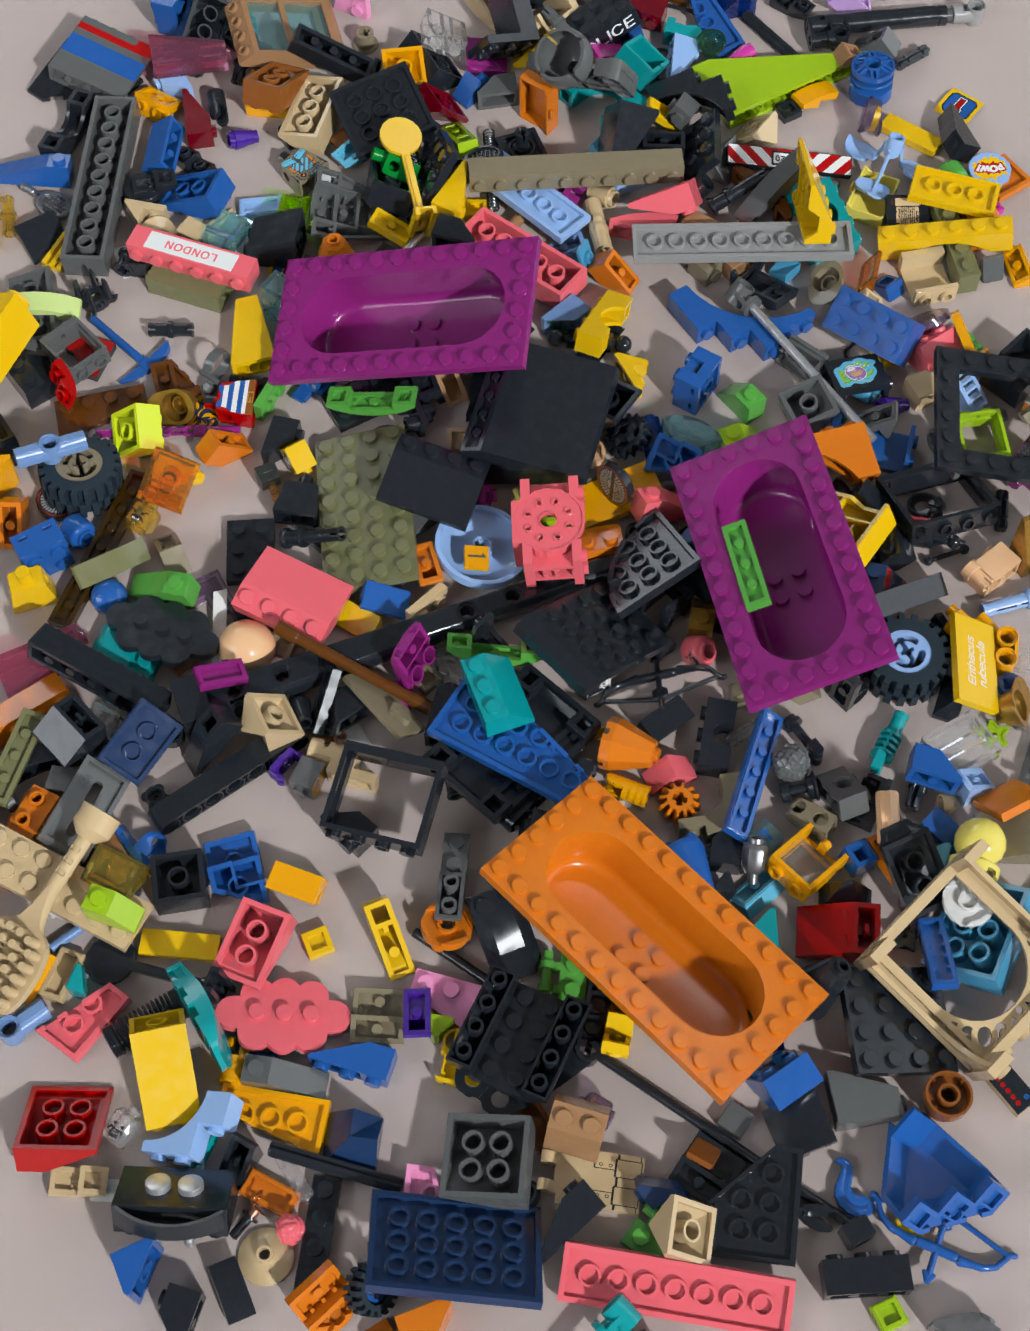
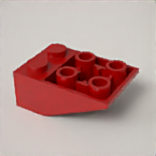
(836, 930)

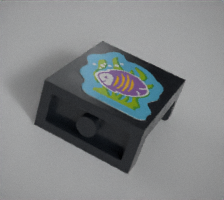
(857, 375)

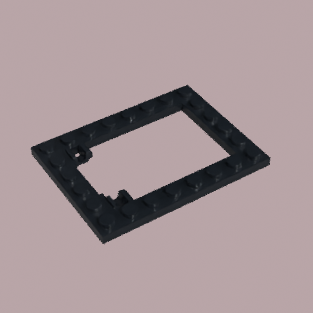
(947, 452)

